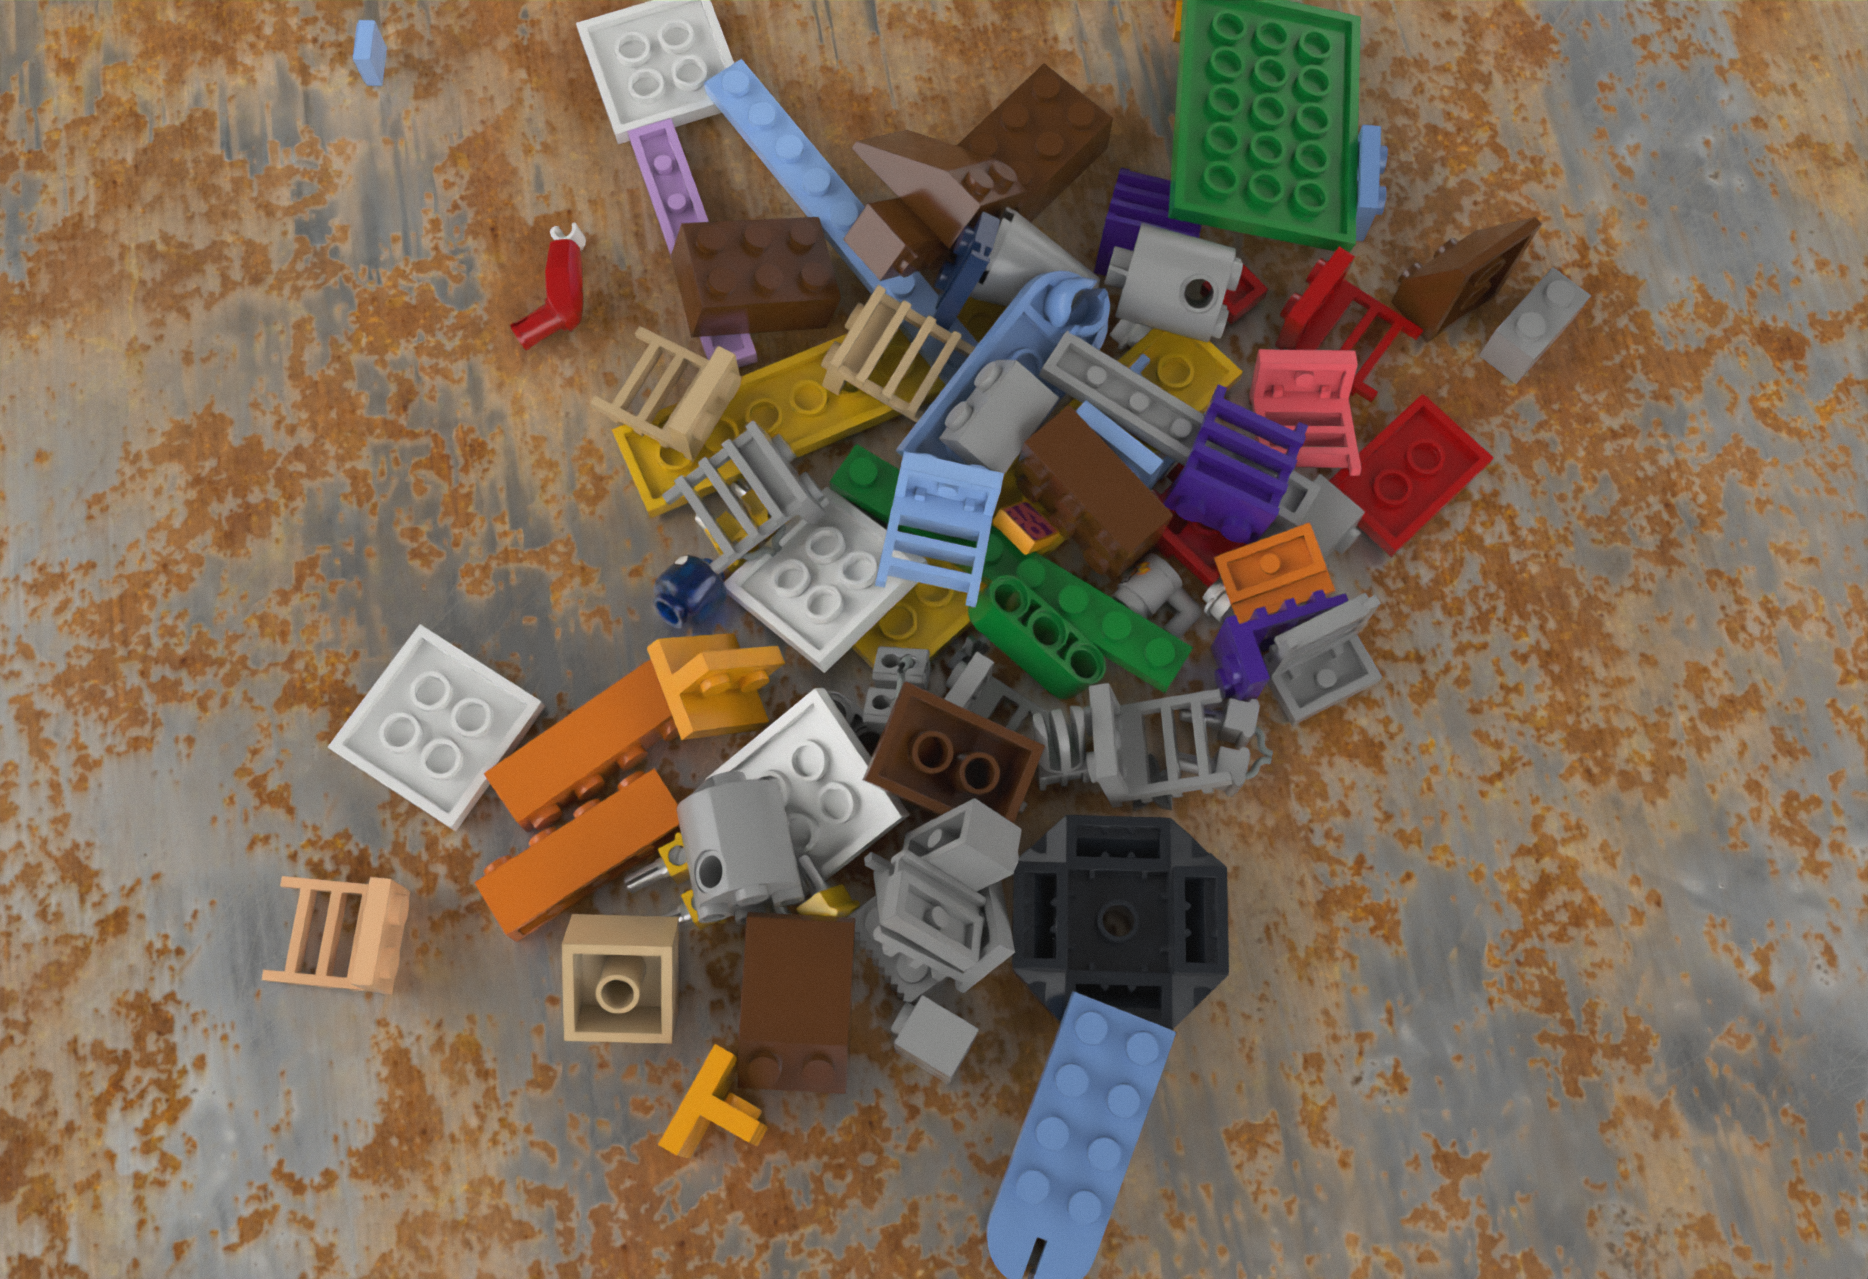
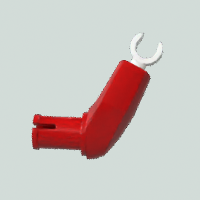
(562, 289)

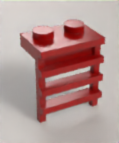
(1315, 314)

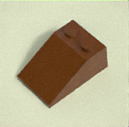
(941, 180)
(1462, 276)
(948, 755)
(796, 1003)

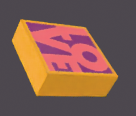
(1025, 527)

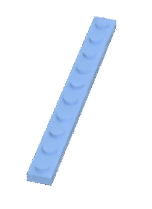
(819, 193)

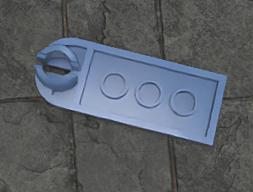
(1023, 333)
(1076, 1140)

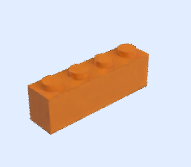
(584, 749)
(581, 855)

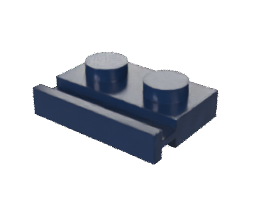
(959, 278)

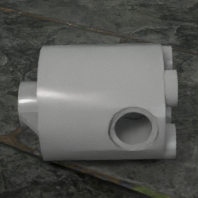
(1156, 279)
(738, 848)

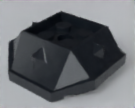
(1153, 877)

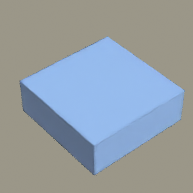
(369, 52)

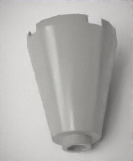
(1018, 256)

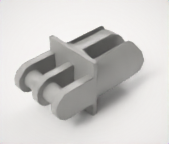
(1063, 754)

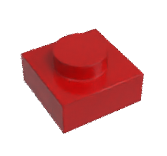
(1246, 296)

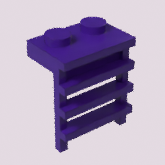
(1137, 201)
(1226, 491)
(1239, 646)

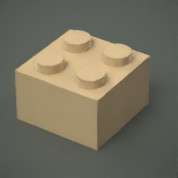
(620, 978)

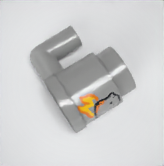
(1153, 584)

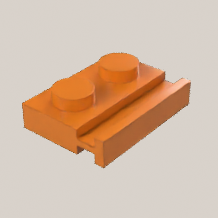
(1274, 571)

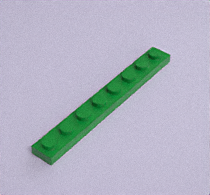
(1109, 625)

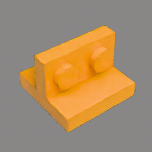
(713, 683)
(706, 1104)

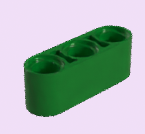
(1059, 642)

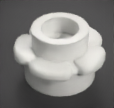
(1129, 333)
(1217, 602)

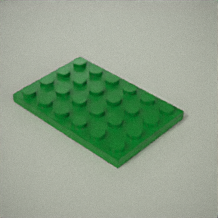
(1268, 121)

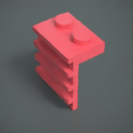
(1310, 390)

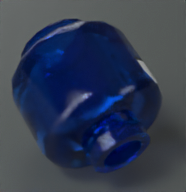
(689, 592)

